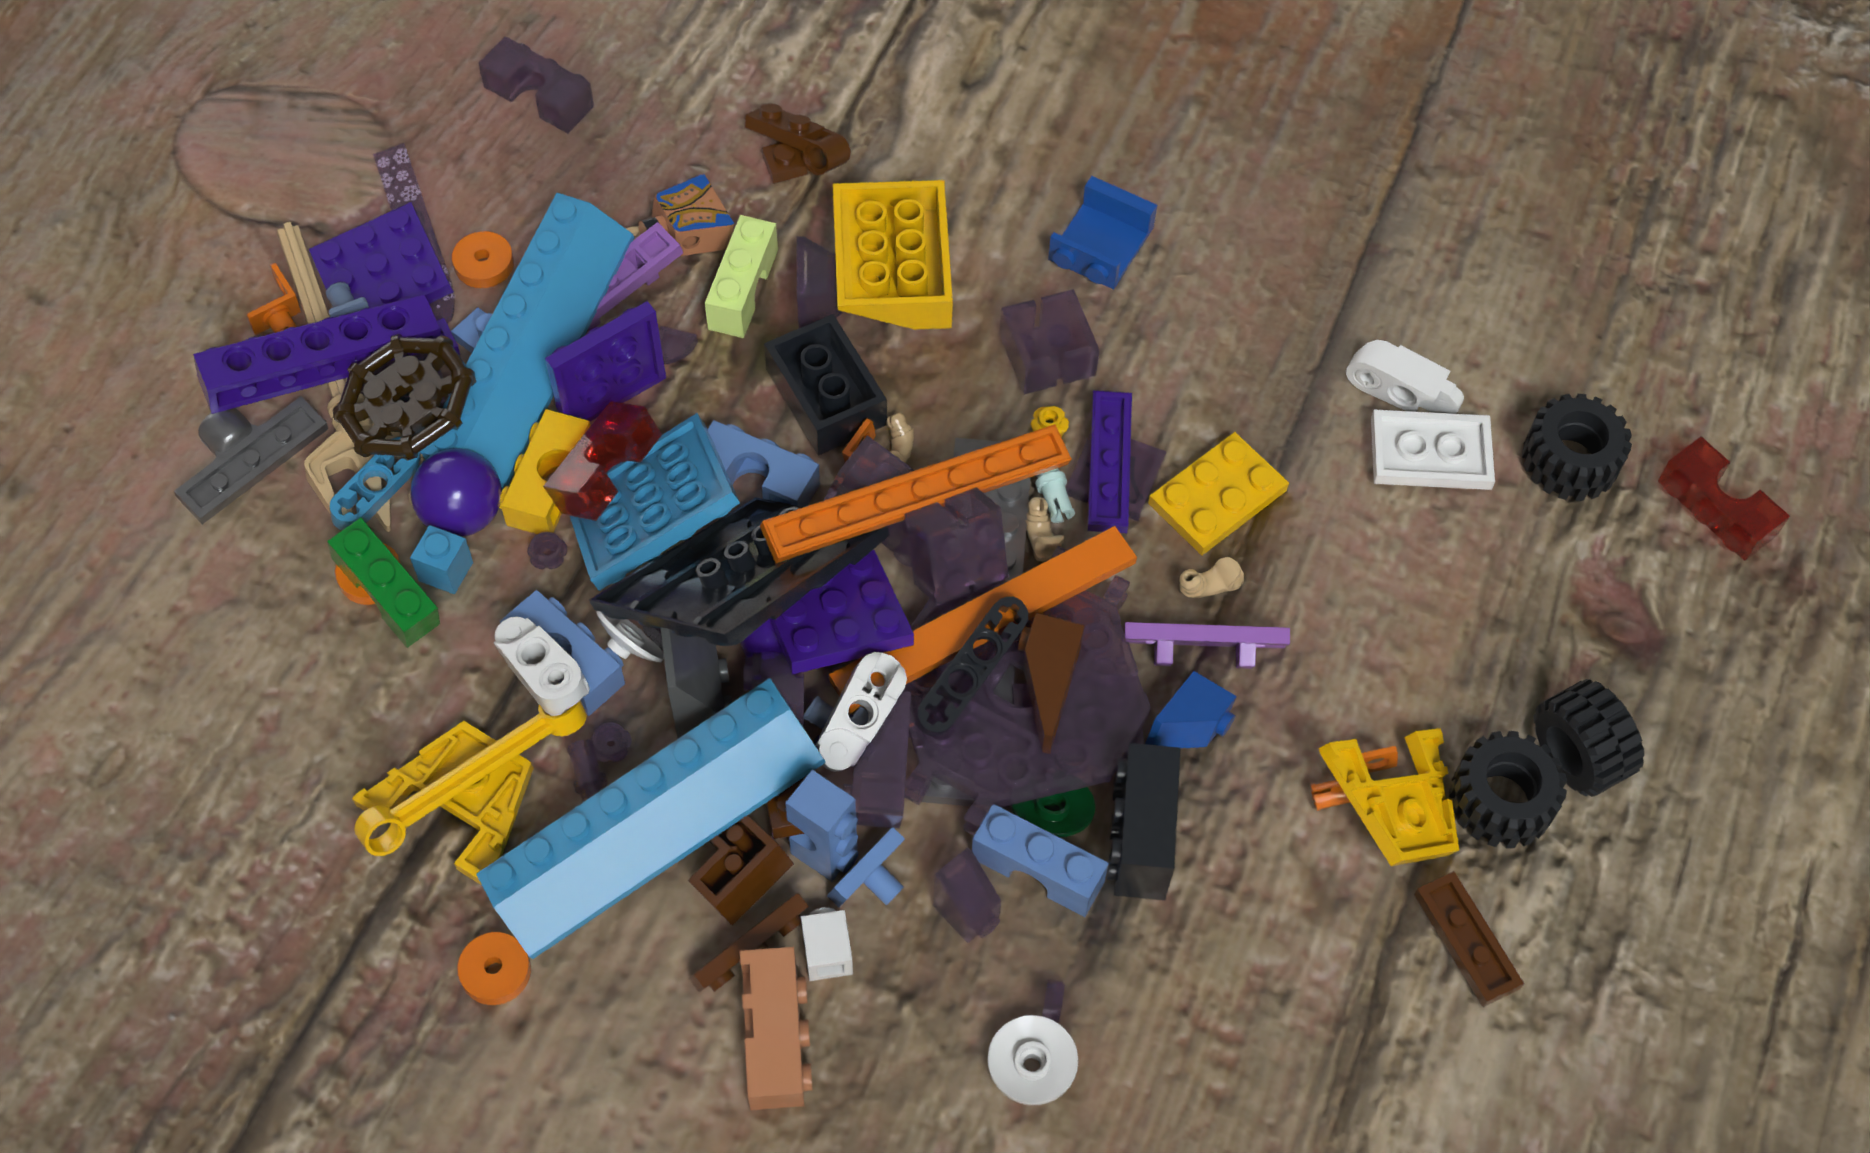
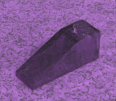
(881, 772)

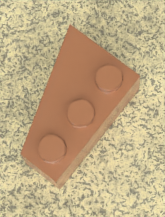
(774, 1029)

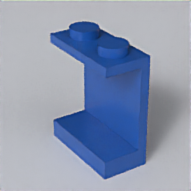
(1104, 233)

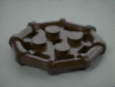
(419, 419)

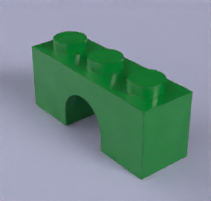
(389, 585)

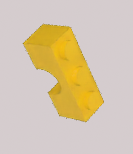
(525, 500)

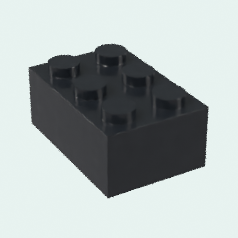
(825, 383)
(1144, 821)

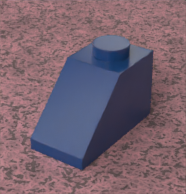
(1193, 715)

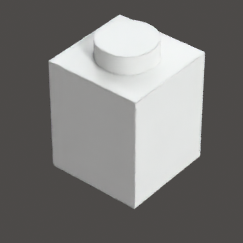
(827, 944)

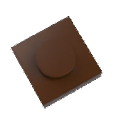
(783, 162)

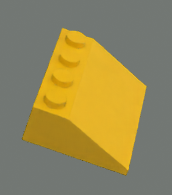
(893, 252)

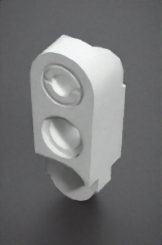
(1403, 378)
(525, 645)
(842, 740)

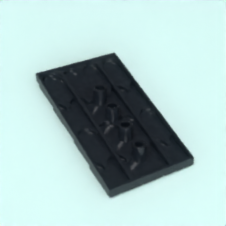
(726, 578)

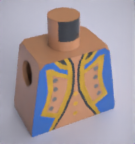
(692, 216)

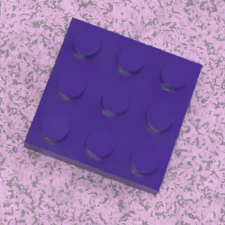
(384, 260)
(607, 364)
(844, 619)

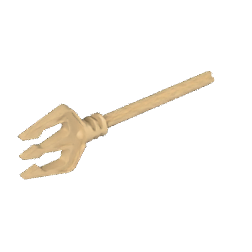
(338, 450)

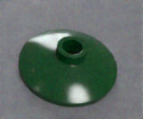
(1059, 813)

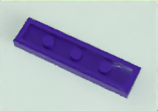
(1110, 461)

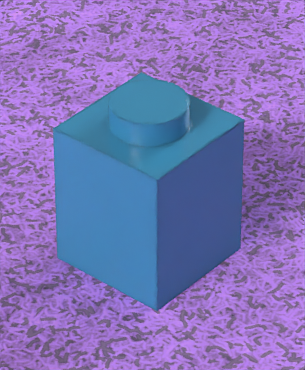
(441, 559)

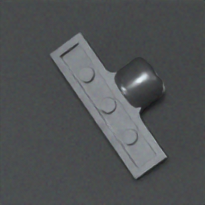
(245, 454)

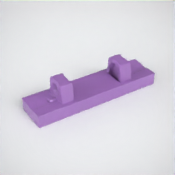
(641, 265)
(1244, 638)

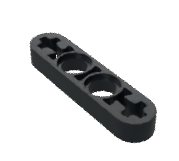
(975, 668)

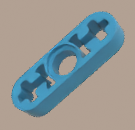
(371, 500)

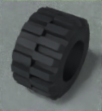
(1587, 424)
(1590, 737)
(1524, 764)

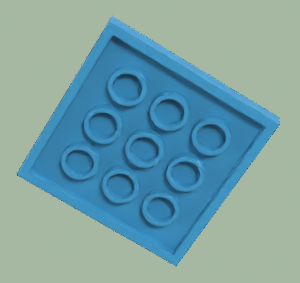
(657, 503)

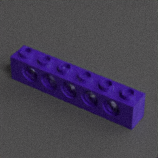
(307, 353)

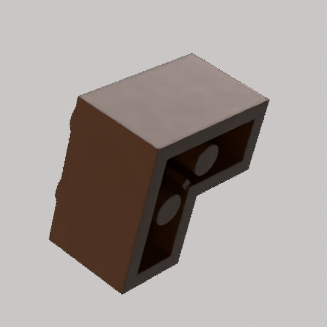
(741, 869)

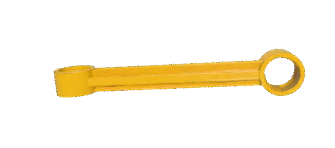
(461, 778)

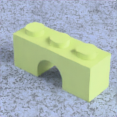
(746, 259)

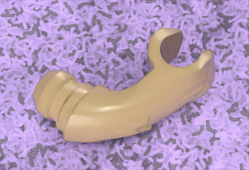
(901, 436)
(1039, 530)
(1223, 577)

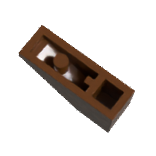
(1048, 667)

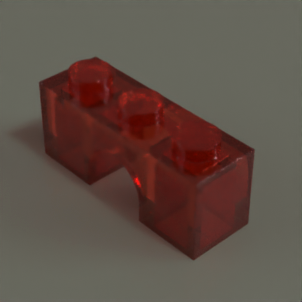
(616, 436)
(1739, 523)

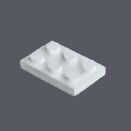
(1432, 449)

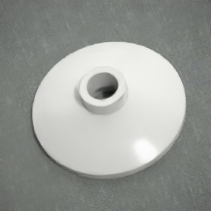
(629, 639)
(1036, 1039)

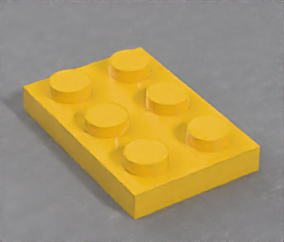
(1218, 493)

